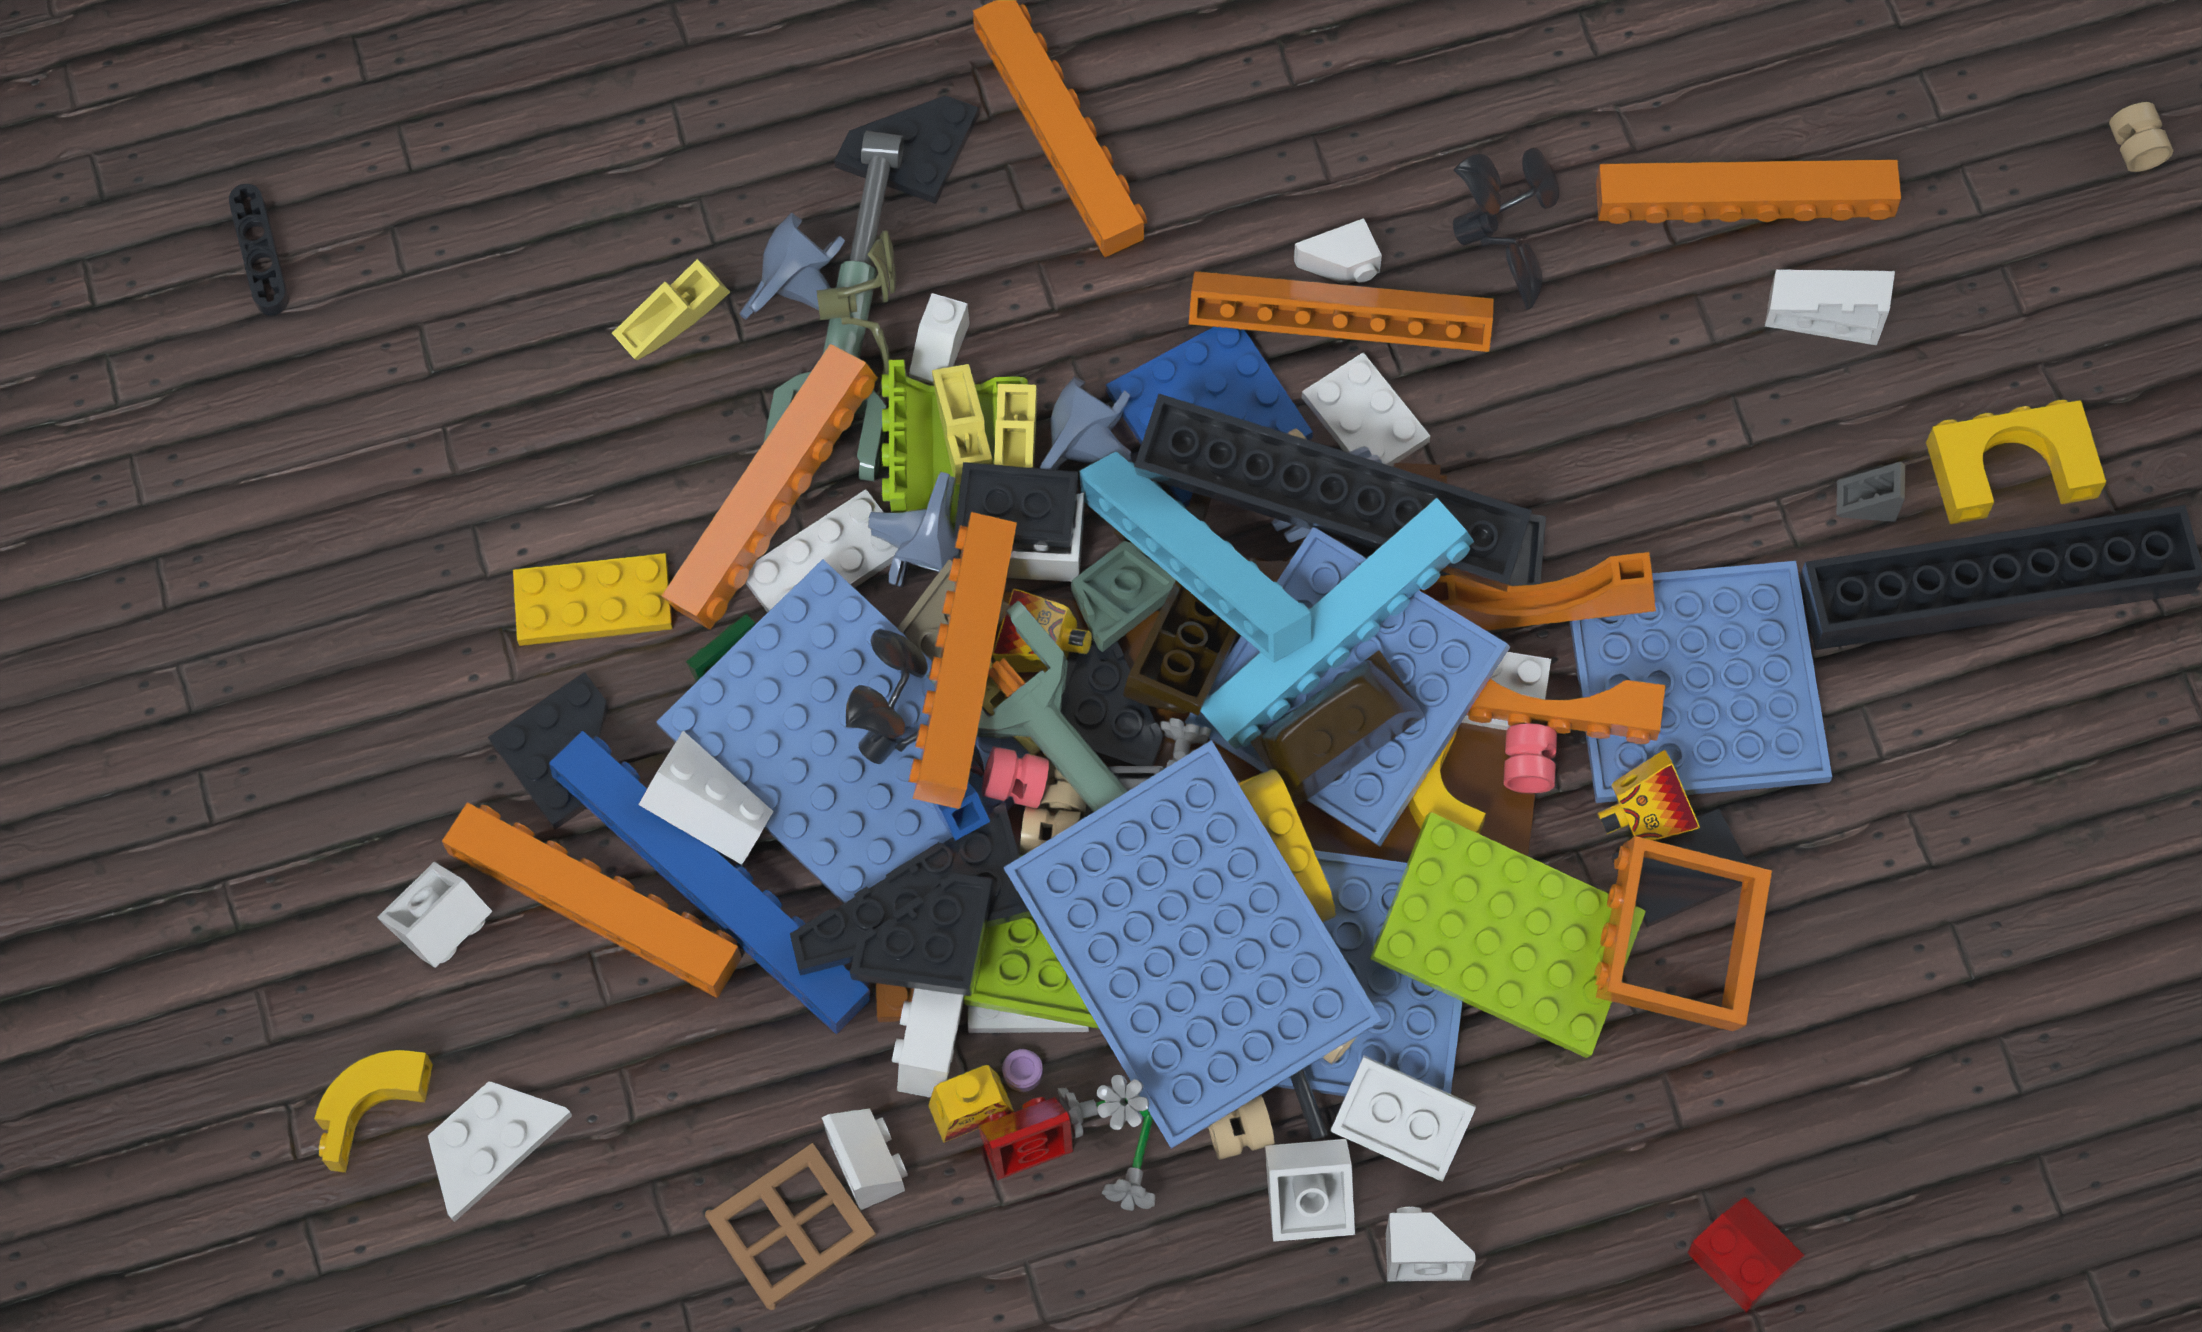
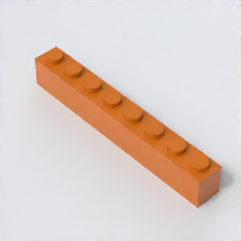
(1059, 125)
(1748, 191)
(1341, 311)
(770, 487)
(964, 661)
(593, 899)

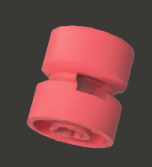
(1530, 760)
(1015, 777)

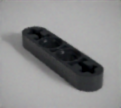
(261, 248)

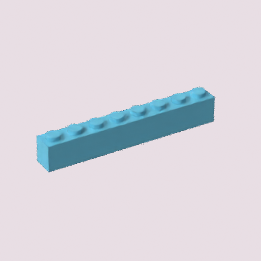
(1196, 557)
(1339, 623)

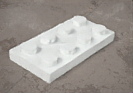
(838, 538)

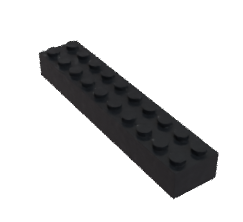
(1320, 486)
(2000, 577)

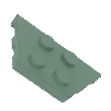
(1120, 592)

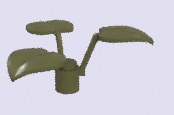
(842, 301)

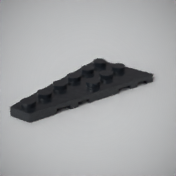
(984, 853)

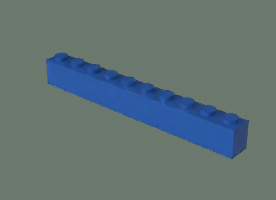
(705, 879)

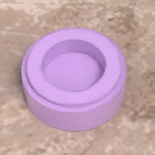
(1022, 1070)

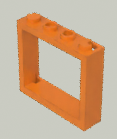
(1744, 946)

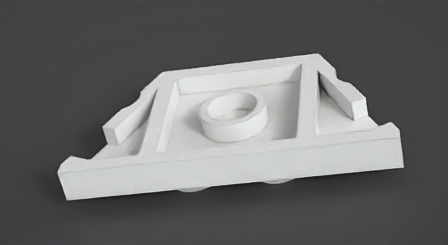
(488, 1141)

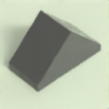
(1872, 494)

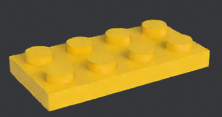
(591, 599)

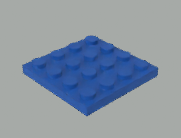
(1215, 372)

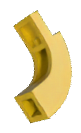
(1435, 798)
(360, 1087)

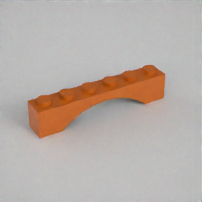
(1609, 589)
(1625, 710)

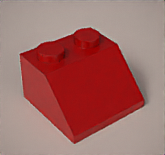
(1744, 1253)

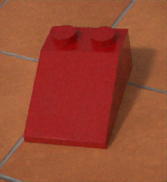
(1026, 1136)

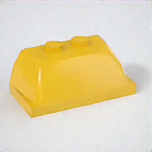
(1278, 814)

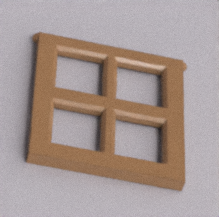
(790, 1226)

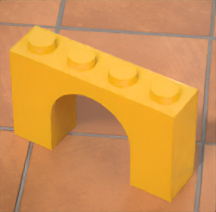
(2054, 431)

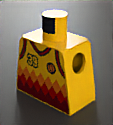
(1055, 620)
(1650, 801)
(967, 1102)

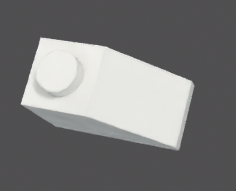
(1341, 254)
(939, 336)

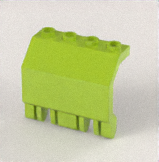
(917, 439)

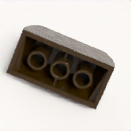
(1180, 655)
(1338, 728)

